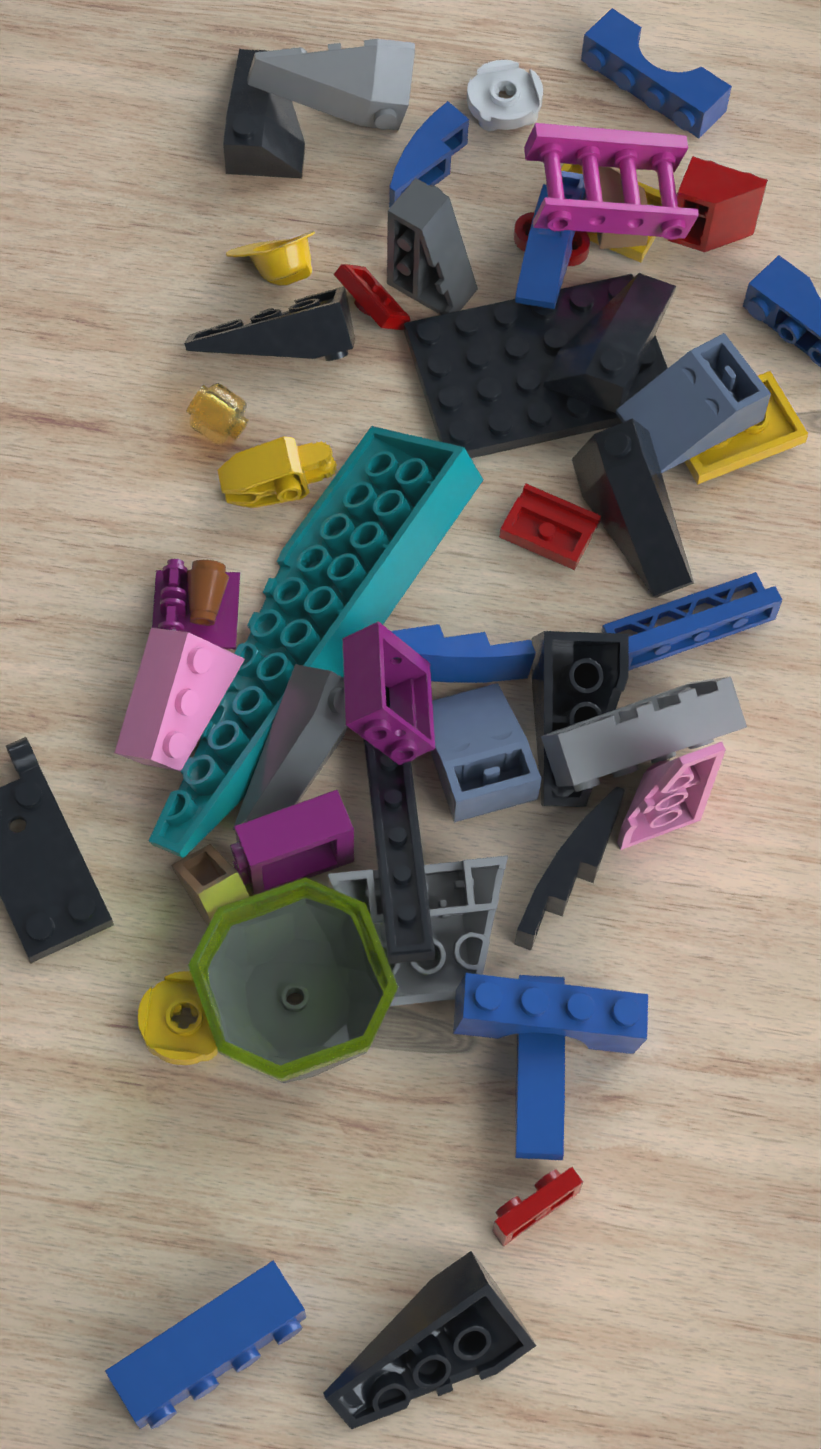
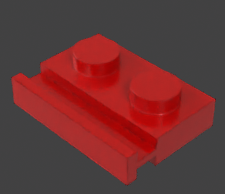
(549, 526)

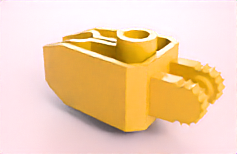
(275, 472)

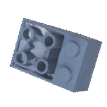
(698, 402)
(482, 754)

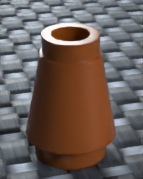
(206, 590)

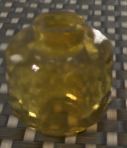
(217, 413)

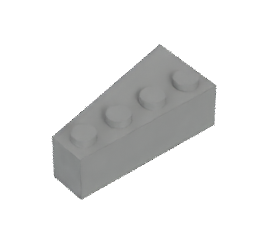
(643, 732)

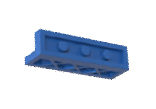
(700, 628)

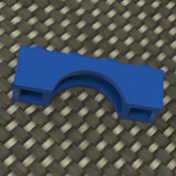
(687, 98)
(512, 1006)

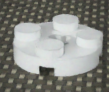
(503, 113)

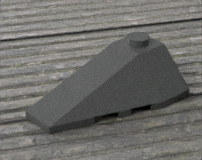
(299, 742)

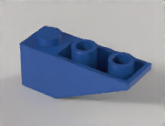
(788, 304)

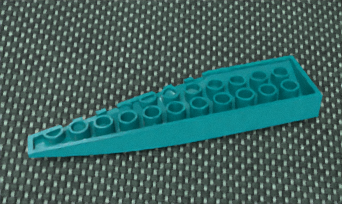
(333, 579)

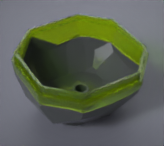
(285, 944)

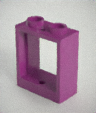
(369, 666)
(294, 843)

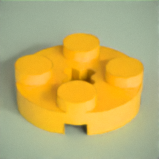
(162, 1034)

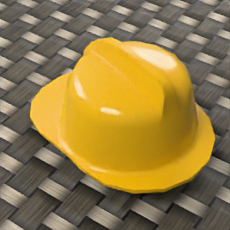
(279, 260)

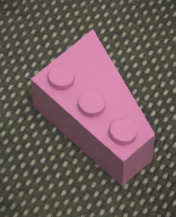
(174, 697)

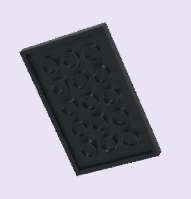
(490, 364)

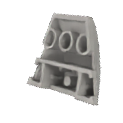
(462, 916)

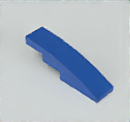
(469, 656)
(540, 1091)

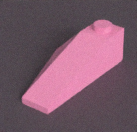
(671, 795)

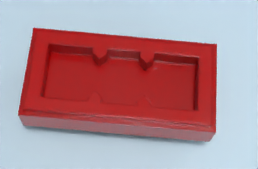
(372, 297)

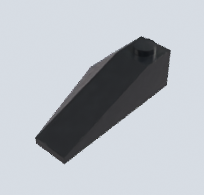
(261, 129)
(626, 487)
(571, 682)
(442, 1336)

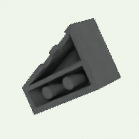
(427, 250)

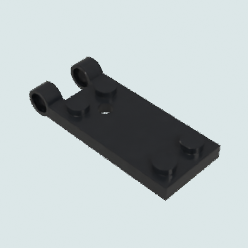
(41, 867)

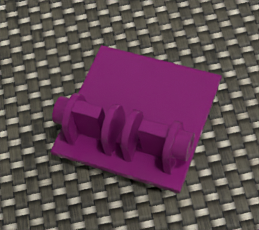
(173, 612)

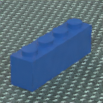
(206, 1345)

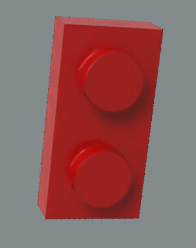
(551, 1193)

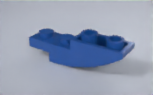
(548, 253)

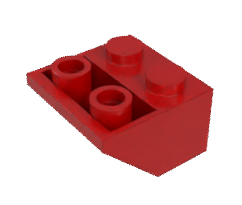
(725, 202)

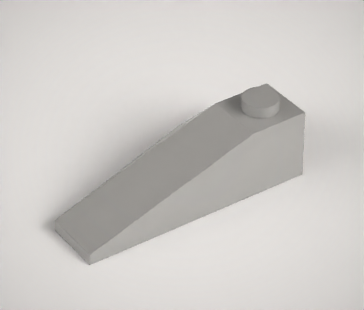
(355, 84)

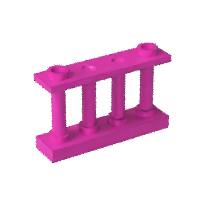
(616, 149)

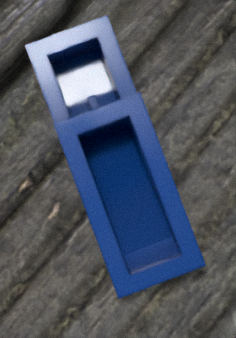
(430, 150)

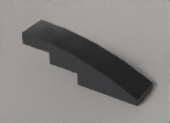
(575, 859)

